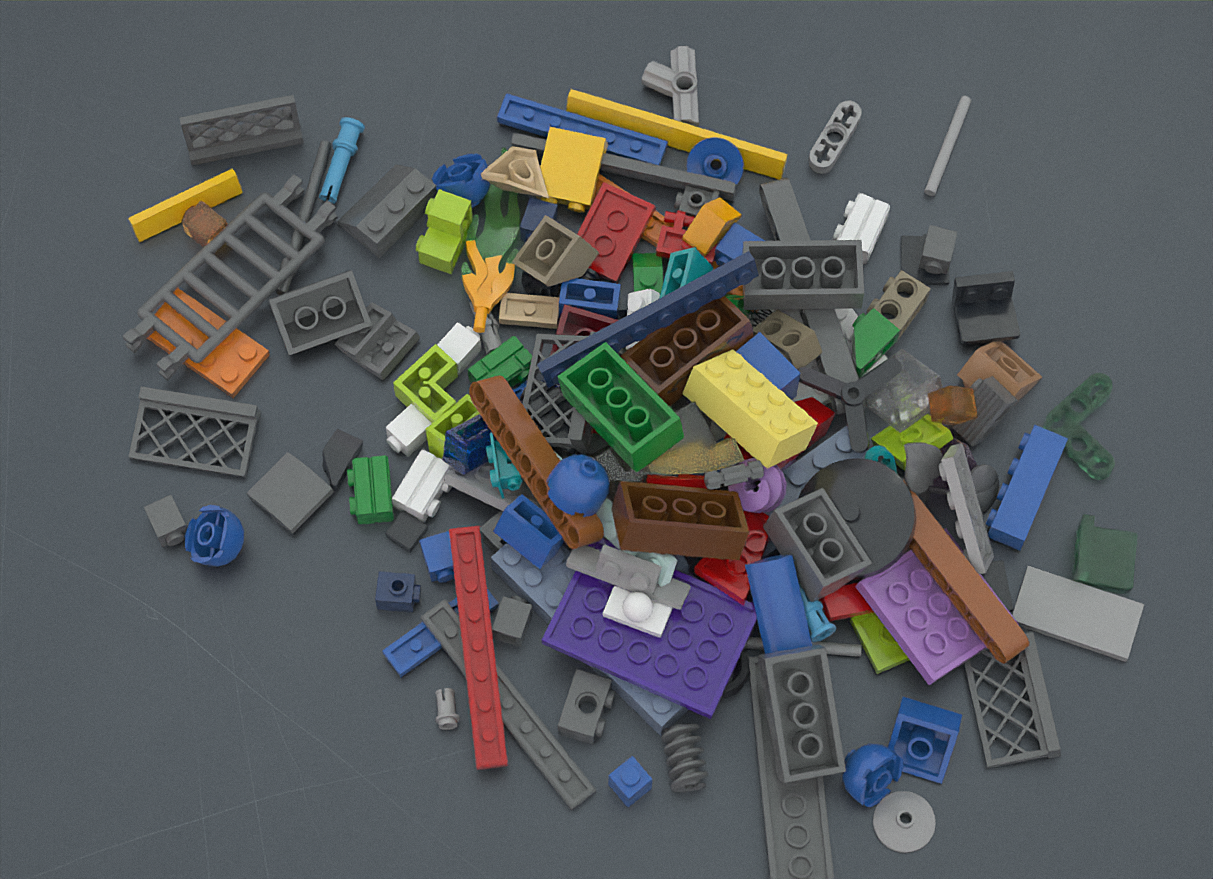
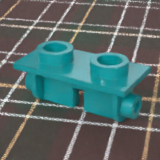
(504, 474)

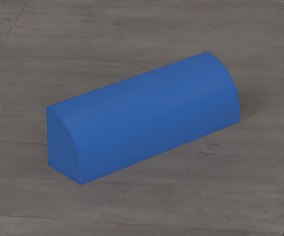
(778, 603)

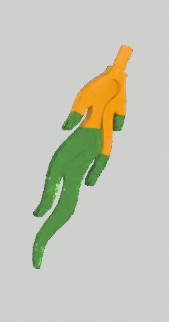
(485, 254)

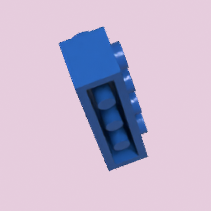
(1027, 487)

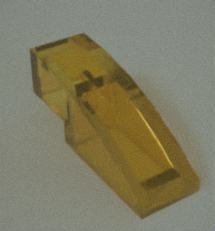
(696, 458)

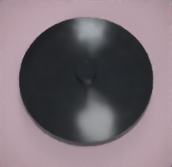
(872, 505)

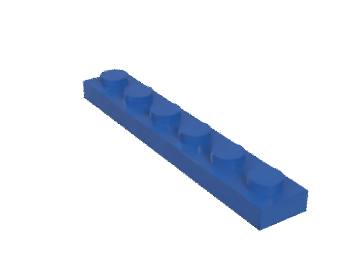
(539, 118)

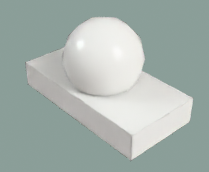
(637, 611)

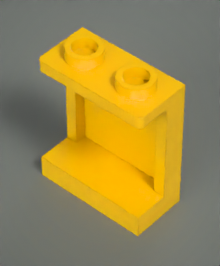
(571, 167)

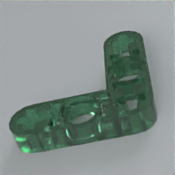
(1073, 429)

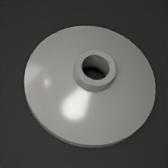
(901, 836)

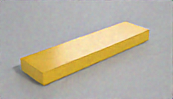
(172, 210)

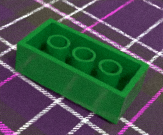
(621, 407)

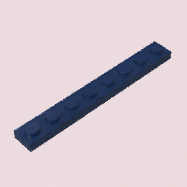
(655, 315)

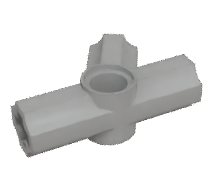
(671, 80)

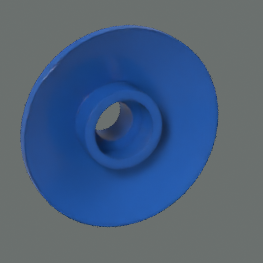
(713, 148)

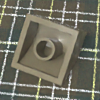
(555, 254)

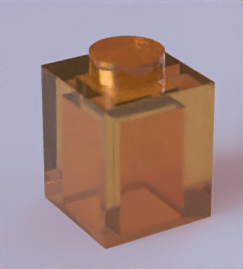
(202, 223)
(952, 405)

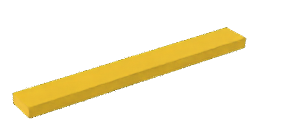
(678, 134)

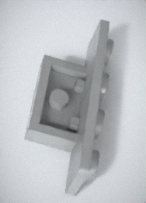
(628, 573)

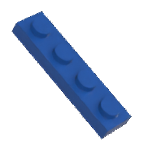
(419, 644)

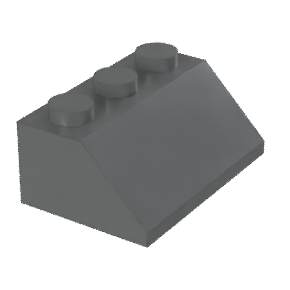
(389, 209)
(319, 312)
(820, 542)

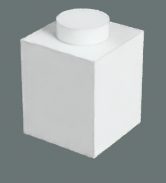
(461, 345)
(407, 431)

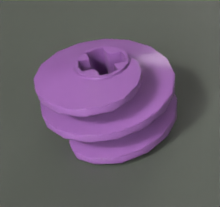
(769, 495)

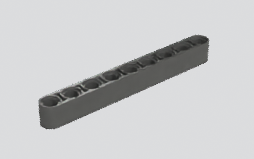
(788, 225)

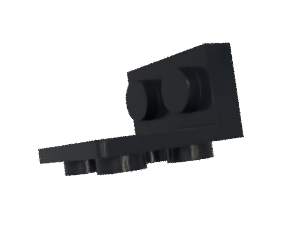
(985, 308)

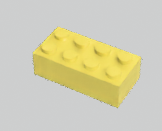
(750, 408)

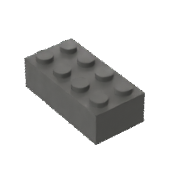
(805, 275)
(801, 713)

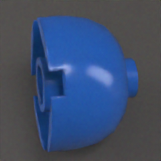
(463, 178)
(578, 485)
(214, 536)
(870, 772)

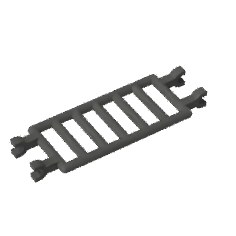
(169, 364)

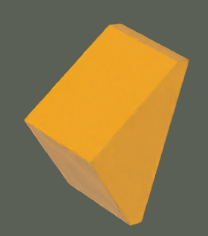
(711, 225)

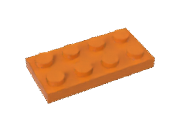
(229, 363)

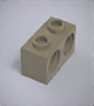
(901, 308)
(790, 338)

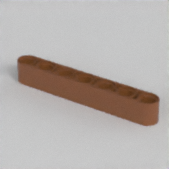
(530, 455)
(965, 587)

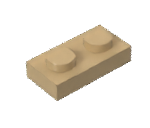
(529, 310)

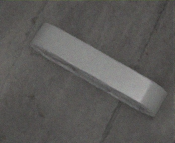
(834, 125)

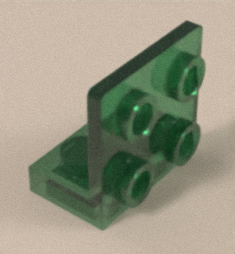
(1104, 555)

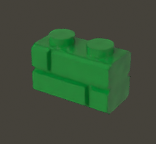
(507, 360)
(372, 490)

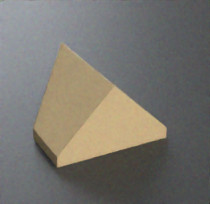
(517, 172)

